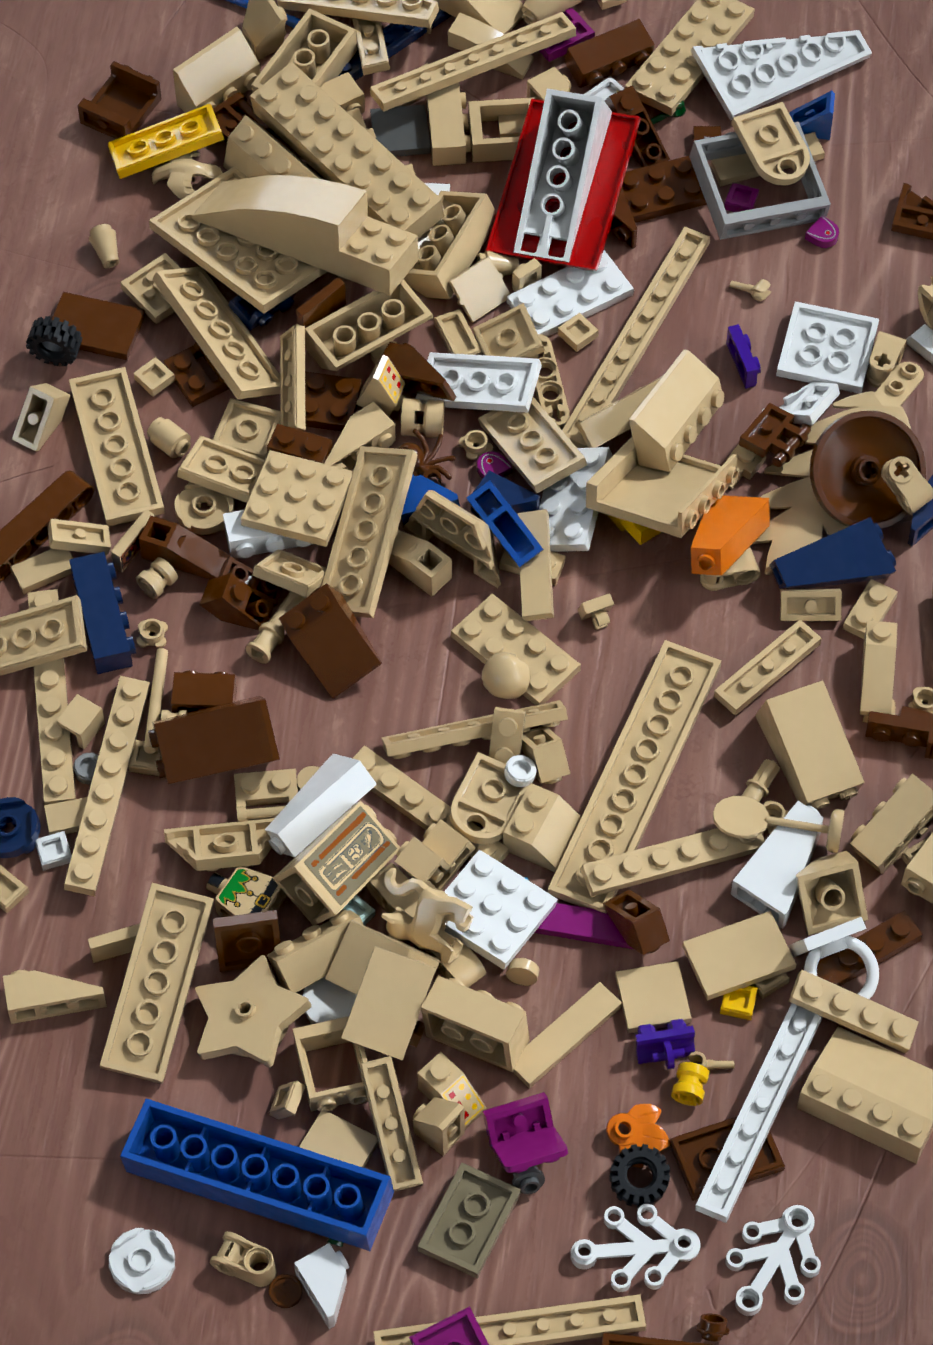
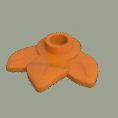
(641, 1128)

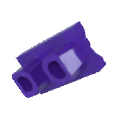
(665, 1044)

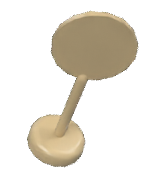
(749, 818)

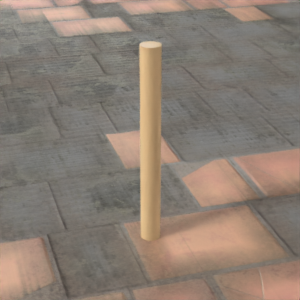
(156, 695)

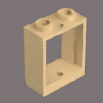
(488, 110)
(320, 1036)

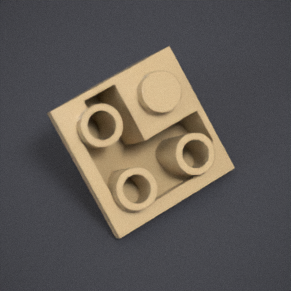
(264, 27)

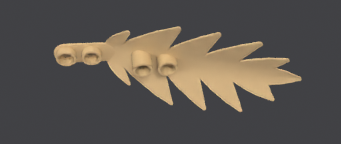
(805, 516)

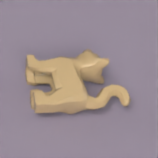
(430, 918)

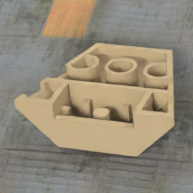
(458, 529)

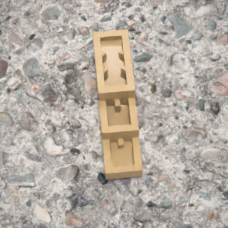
(613, 418)

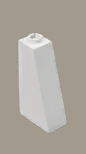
(319, 804)
(770, 875)

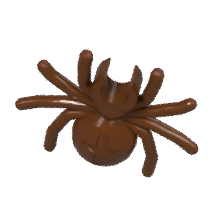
(424, 464)

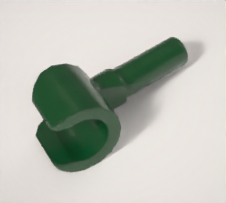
(680, 111)

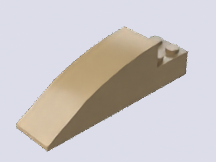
(315, 224)

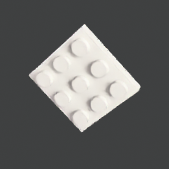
(827, 347)
(504, 908)

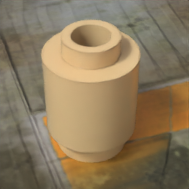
(169, 437)

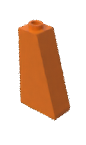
(728, 532)

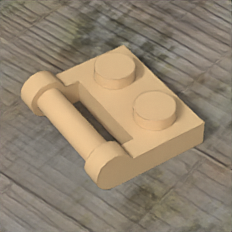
(262, 789)

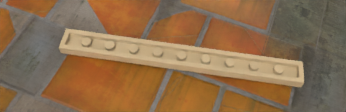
(639, 330)

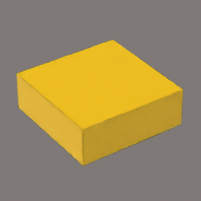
(739, 1003)

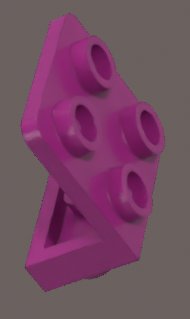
(524, 1133)

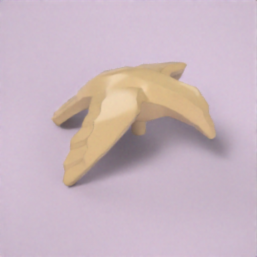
(180, 173)

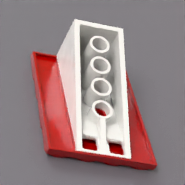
(564, 181)

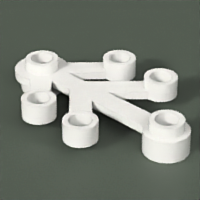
(640, 1247)
(776, 1255)

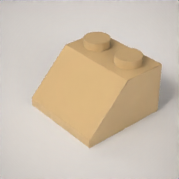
(541, 827)

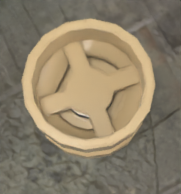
(156, 578)

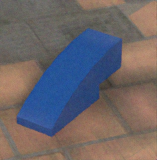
(504, 523)

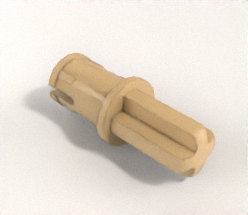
(759, 784)

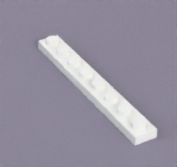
(758, 1113)

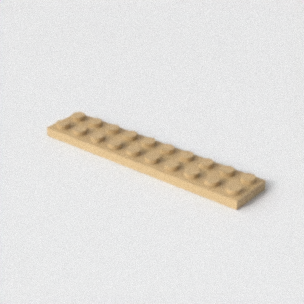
(637, 768)

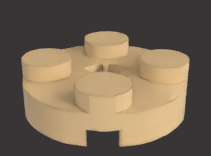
(202, 521)

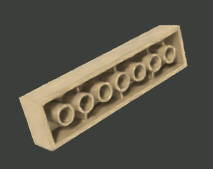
(344, 150)

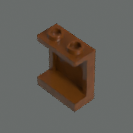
(121, 102)

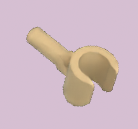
(758, 292)
(710, 1064)

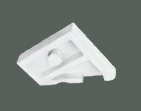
(810, 401)

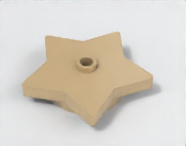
(248, 1014)

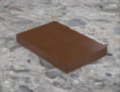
(103, 325)
(699, 1150)

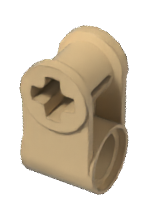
(884, 357)
(909, 487)
(741, 572)
(238, 1258)

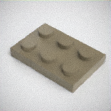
(469, 1220)

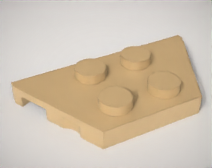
(221, 844)

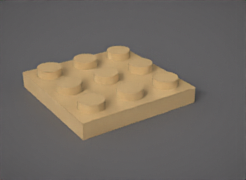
(297, 498)

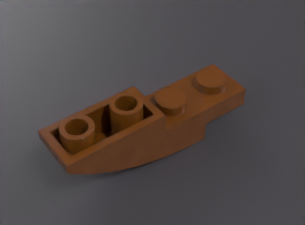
(912, 728)

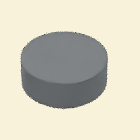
(85, 766)

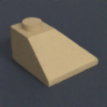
(831, 892)

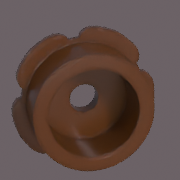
(712, 1327)

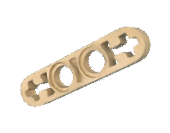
(551, 383)

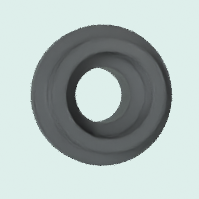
(529, 1180)

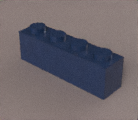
(101, 612)

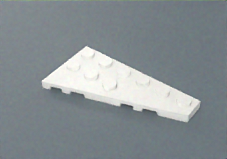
(768, 69)

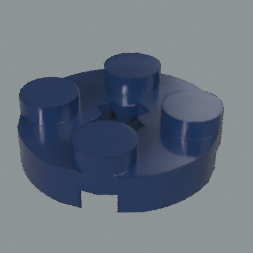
(26, 828)

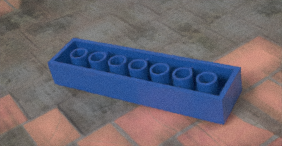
(258, 1174)

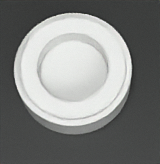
(520, 771)

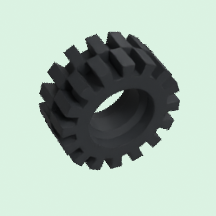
(54, 341)
(651, 1159)

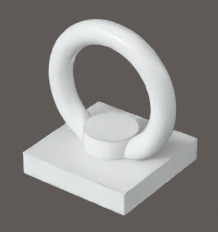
(836, 940)

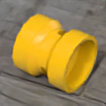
(690, 1083)

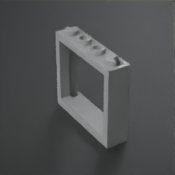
(761, 218)

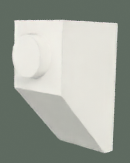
(324, 1280)

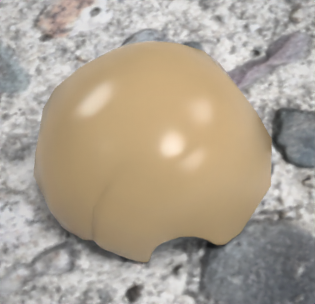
(505, 676)

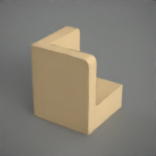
(82, 719)

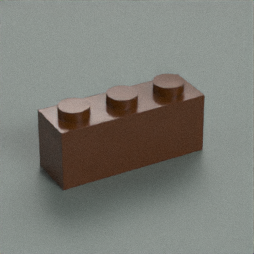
(609, 53)

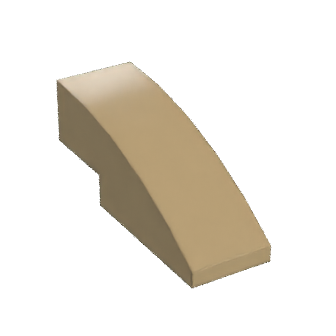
(469, 32)

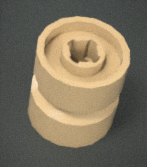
(432, 421)

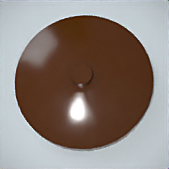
(850, 462)

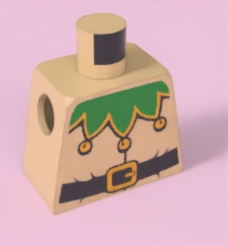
(245, 892)

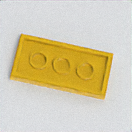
(165, 141)

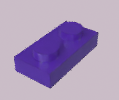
(740, 350)

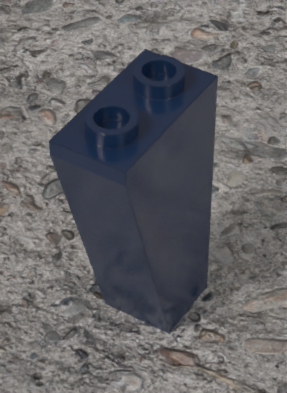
(838, 559)

